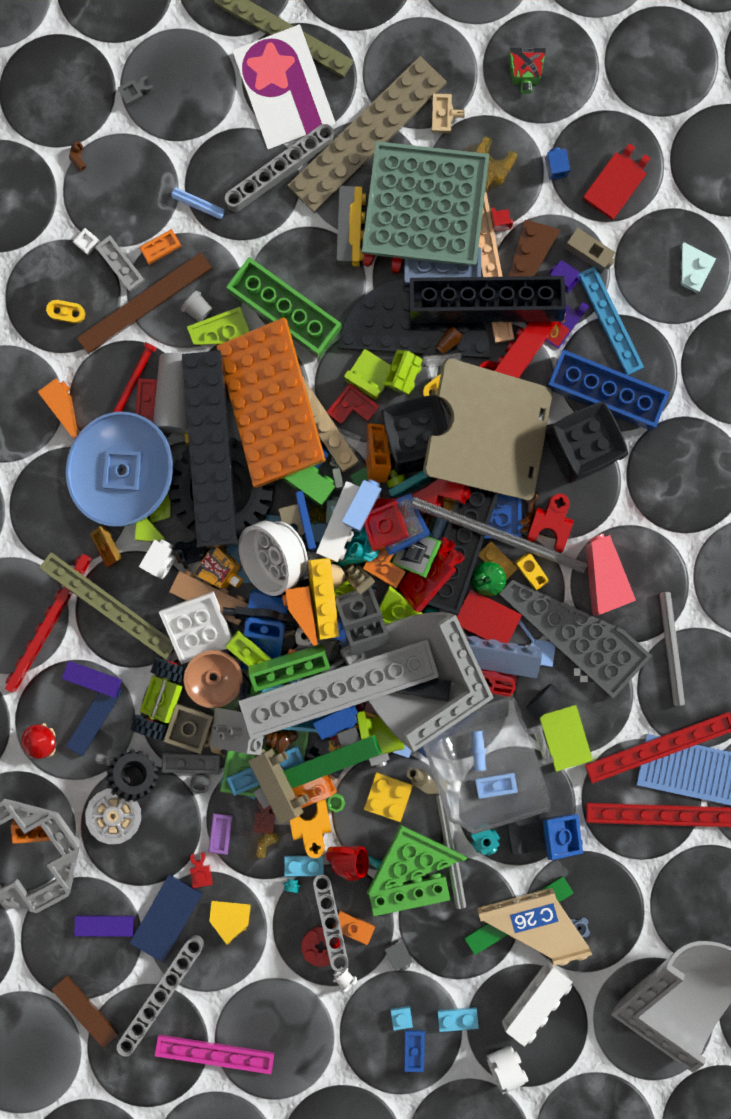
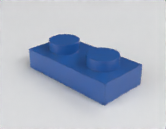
(414, 1050)

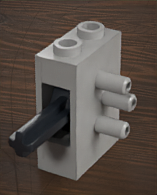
(230, 730)

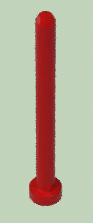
(134, 377)

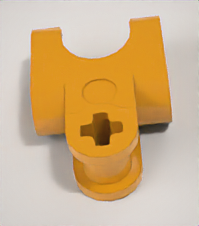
(312, 829)

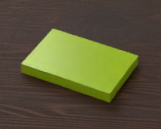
(565, 738)

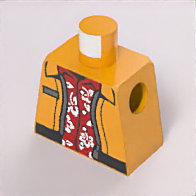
(219, 569)

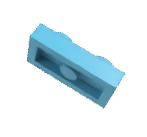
(304, 865)
(458, 1019)

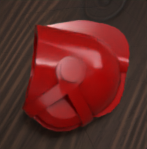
(345, 861)

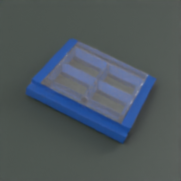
(414, 523)

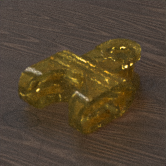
(497, 169)

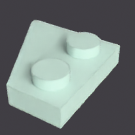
(694, 267)

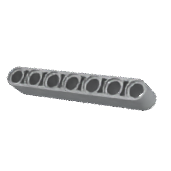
(275, 176)
(154, 1002)

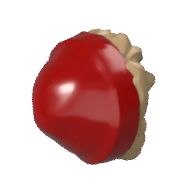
(39, 741)

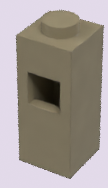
(590, 250)

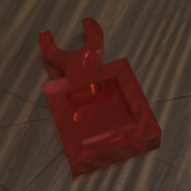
(264, 821)

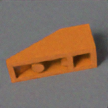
(61, 404)
(377, 453)
(300, 607)

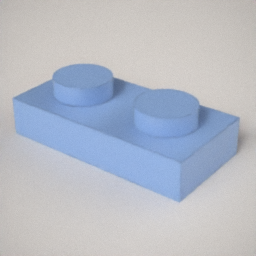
(496, 785)

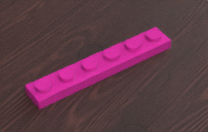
(214, 1054)

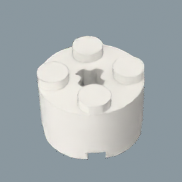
(506, 1069)

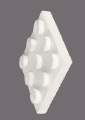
(196, 626)

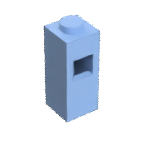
(362, 505)

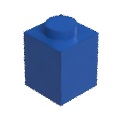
(557, 163)

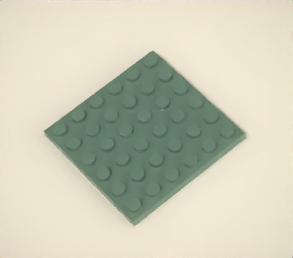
(425, 204)

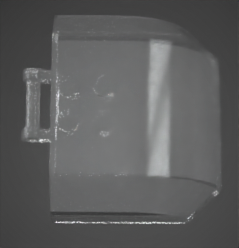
(507, 750)

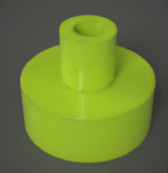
(395, 479)

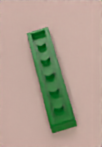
(333, 761)
(488, 934)

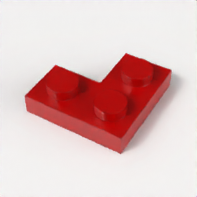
(352, 400)

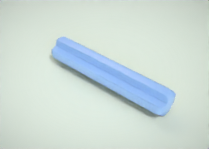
(198, 203)

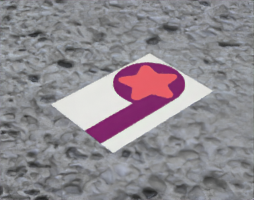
(283, 86)

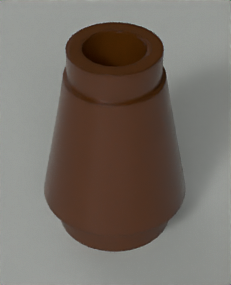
(449, 340)

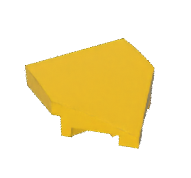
(229, 919)

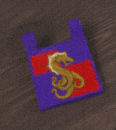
(564, 328)

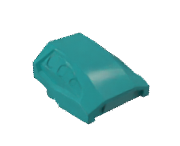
(358, 549)

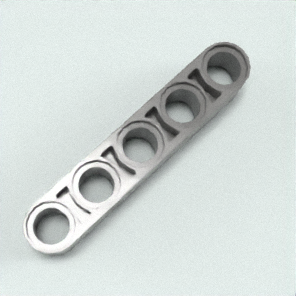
(330, 913)

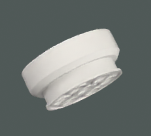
(272, 556)

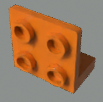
(316, 790)

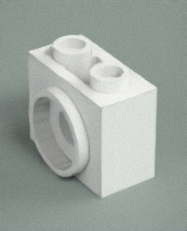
(158, 559)

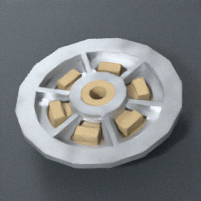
(112, 819)

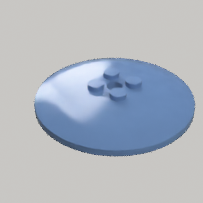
(96, 463)

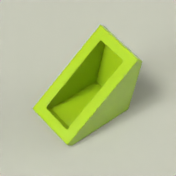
(147, 532)

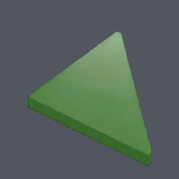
(410, 858)

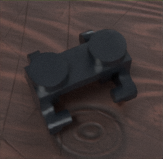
(189, 552)

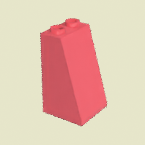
(606, 576)

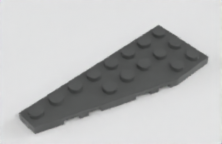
(593, 645)

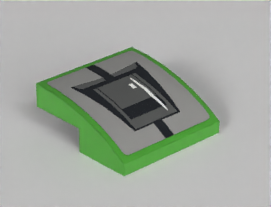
(418, 556)

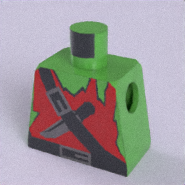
(526, 67)

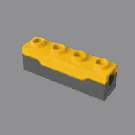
(349, 225)

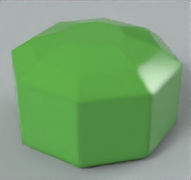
(335, 803)

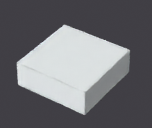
(86, 241)
(338, 479)

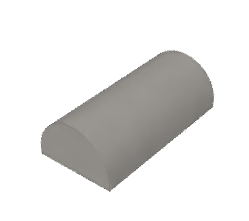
(170, 401)

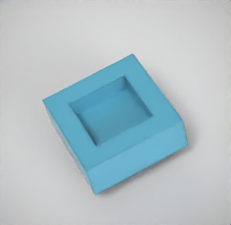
(401, 1018)

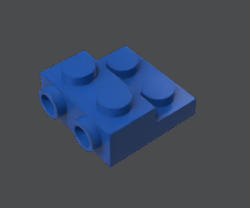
(563, 836)

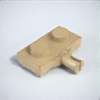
(443, 113)

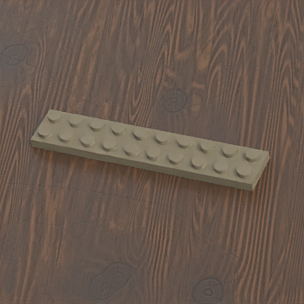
(357, 142)

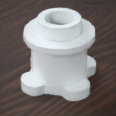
(299, 640)
(344, 979)

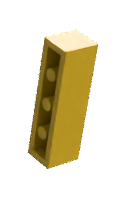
(323, 598)

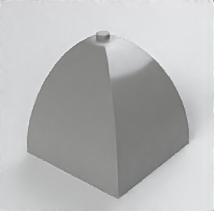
(421, 719)
(681, 1001)

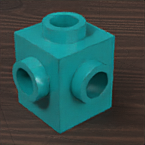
(486, 848)

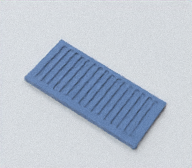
(690, 772)

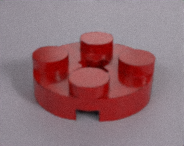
(311, 953)

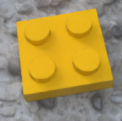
(388, 797)

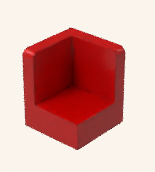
(501, 220)

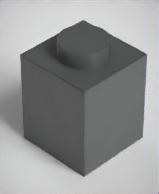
(398, 955)

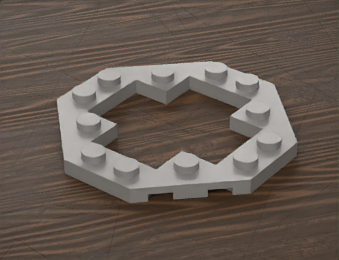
(62, 867)

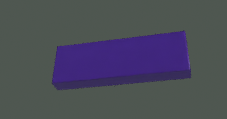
(91, 679)
(104, 925)

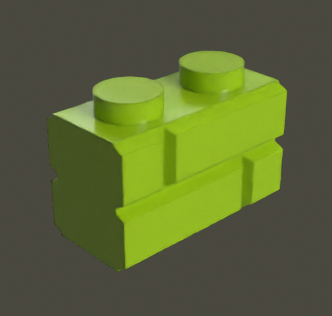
(403, 372)

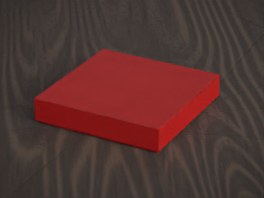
(385, 526)

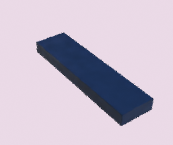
(92, 722)

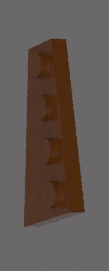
(532, 248)

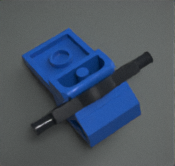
(264, 622)

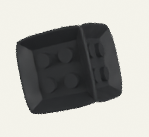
(409, 428)
(586, 442)

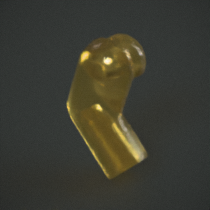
(265, 841)

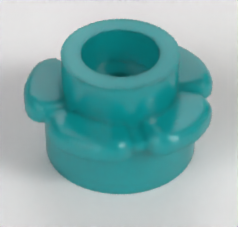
(291, 886)

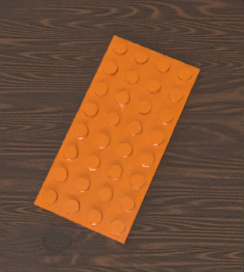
(270, 403)

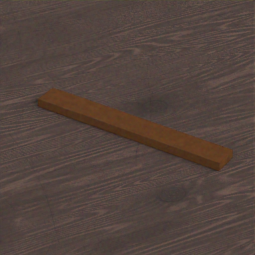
(144, 303)

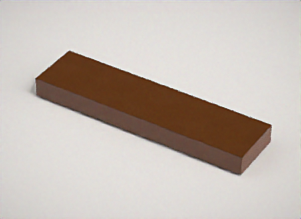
(85, 1011)

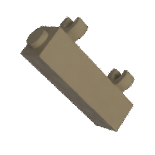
(276, 785)

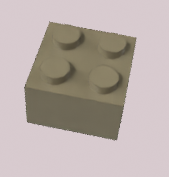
(189, 728)

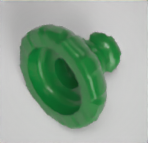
(494, 577)

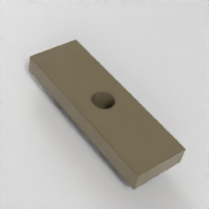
(358, 577)

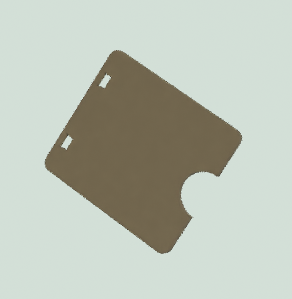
(491, 430)

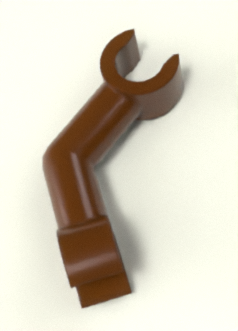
(529, 515)

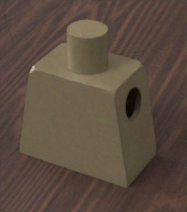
(291, 515)

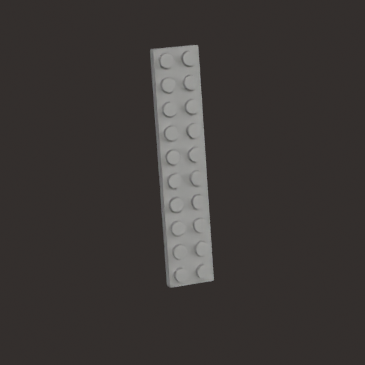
(338, 689)

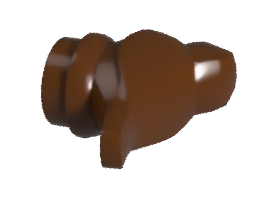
(281, 740)

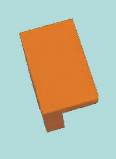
(384, 570)

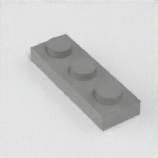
(120, 263)

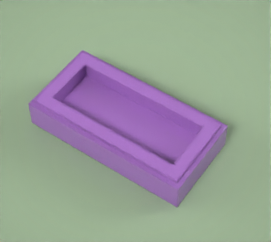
(220, 833)

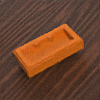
(160, 246)
(355, 927)

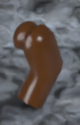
(75, 156)

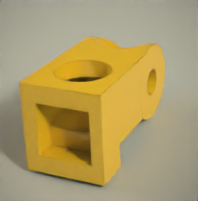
(531, 571)

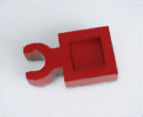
(200, 873)

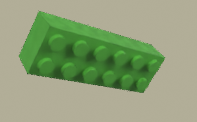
(276, 299)

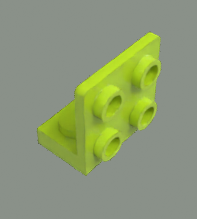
(368, 374)
(386, 739)

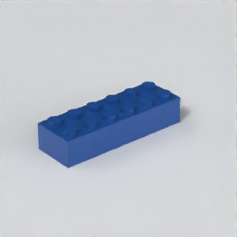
(623, 394)

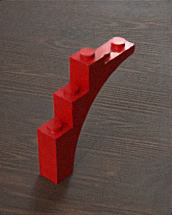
(435, 494)

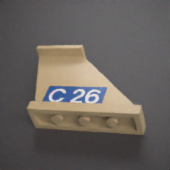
(539, 923)

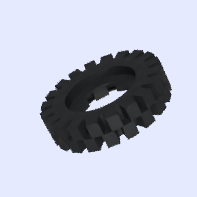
(250, 508)

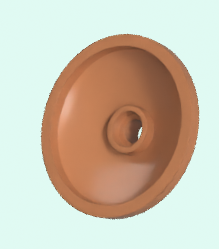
(212, 692)

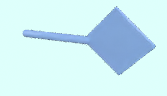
(546, 647)

